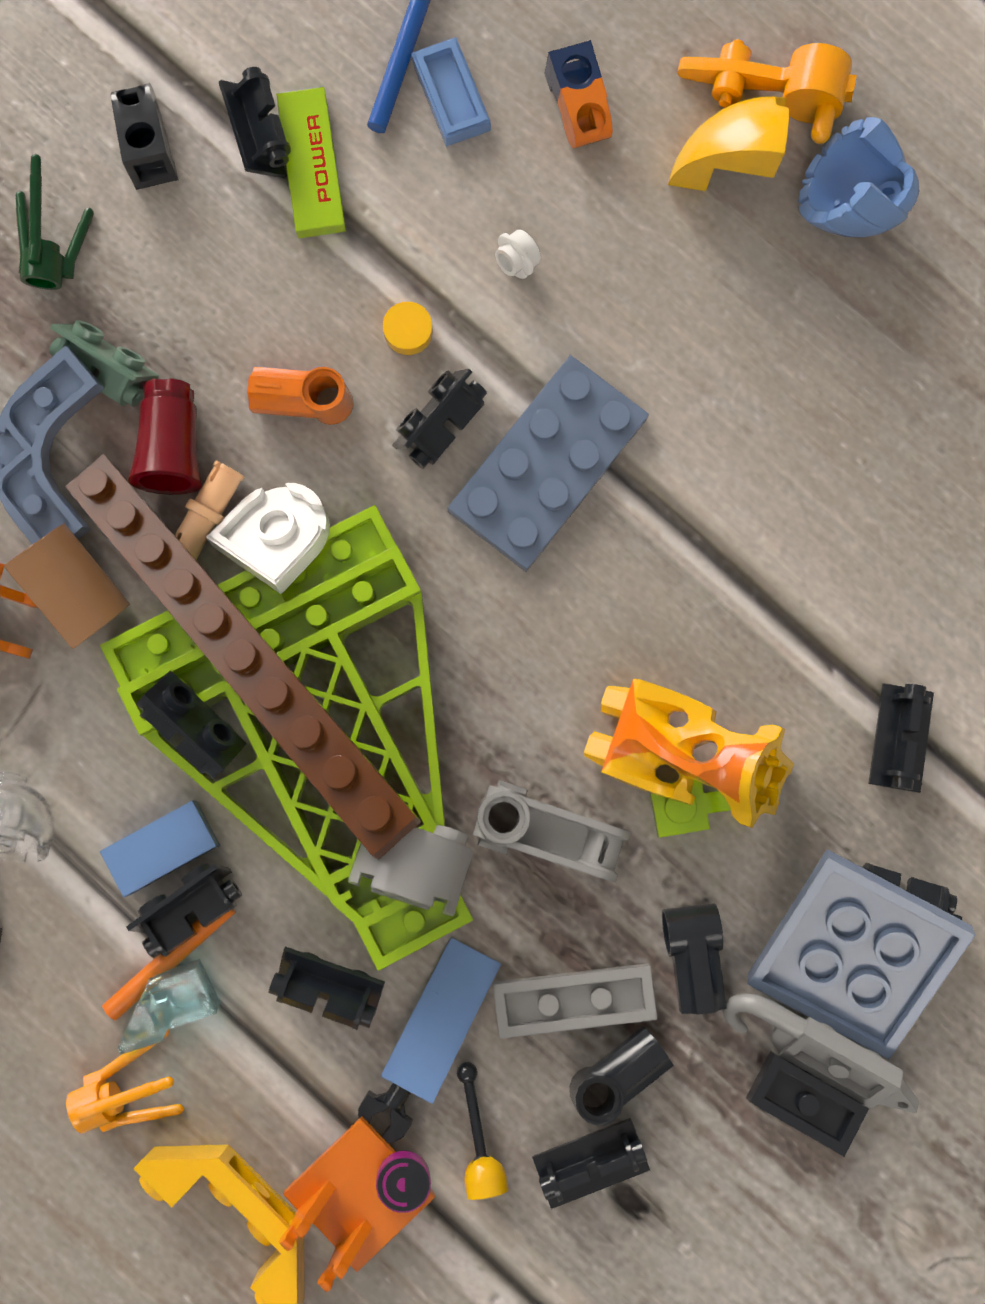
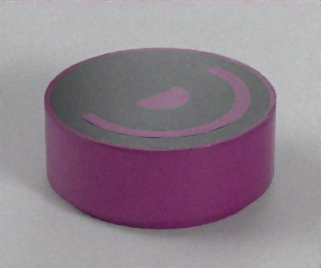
(403, 1181)

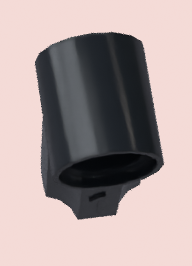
(693, 941)
(625, 1071)

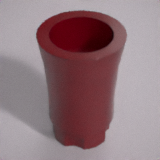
(166, 440)

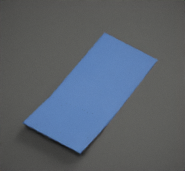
(441, 1020)

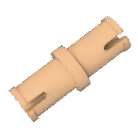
(208, 507)

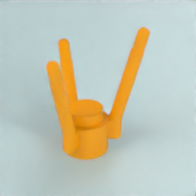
(101, 1102)

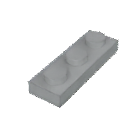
(574, 1000)

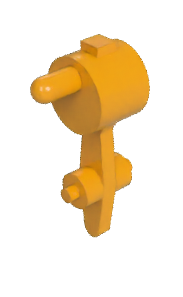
(813, 83)

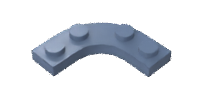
(26, 438)

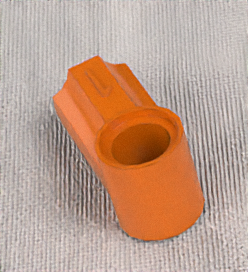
(296, 392)

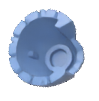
(859, 182)

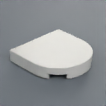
(274, 533)

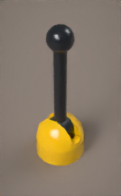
(484, 1174)

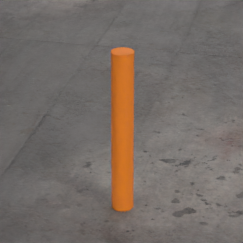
(134, 988)

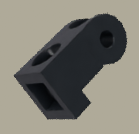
(142, 137)

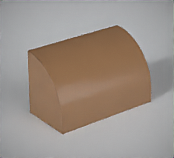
(67, 585)

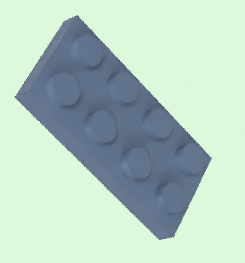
(547, 463)

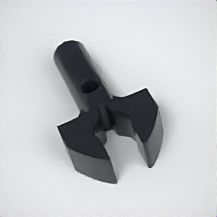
(394, 1099)

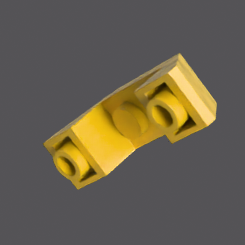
(172, 1170)

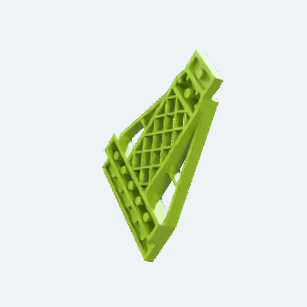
(341, 591)

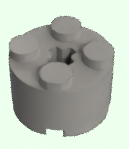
(419, 868)

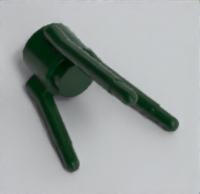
(41, 259)

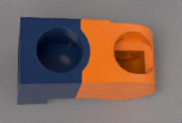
(579, 93)

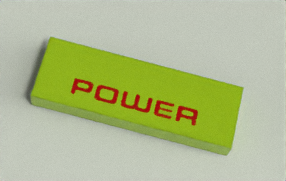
(311, 163)

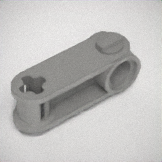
(551, 833)

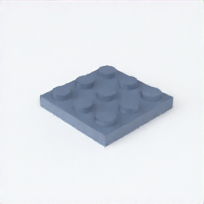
(859, 954)

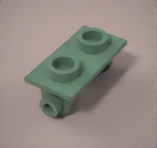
(119, 367)

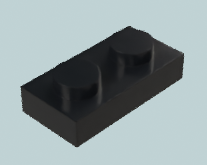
(807, 1103)

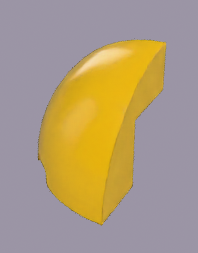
(739, 138)

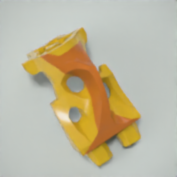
(744, 769)

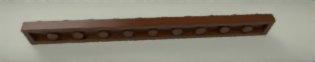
(245, 660)

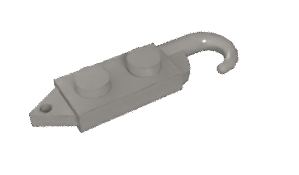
(827, 1054)

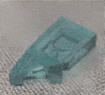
(168, 1002)

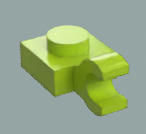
(681, 818)

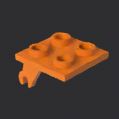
(343, 1202)

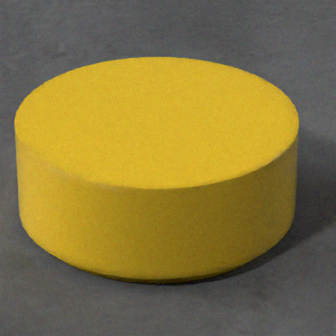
(407, 328)

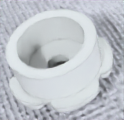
(517, 254)

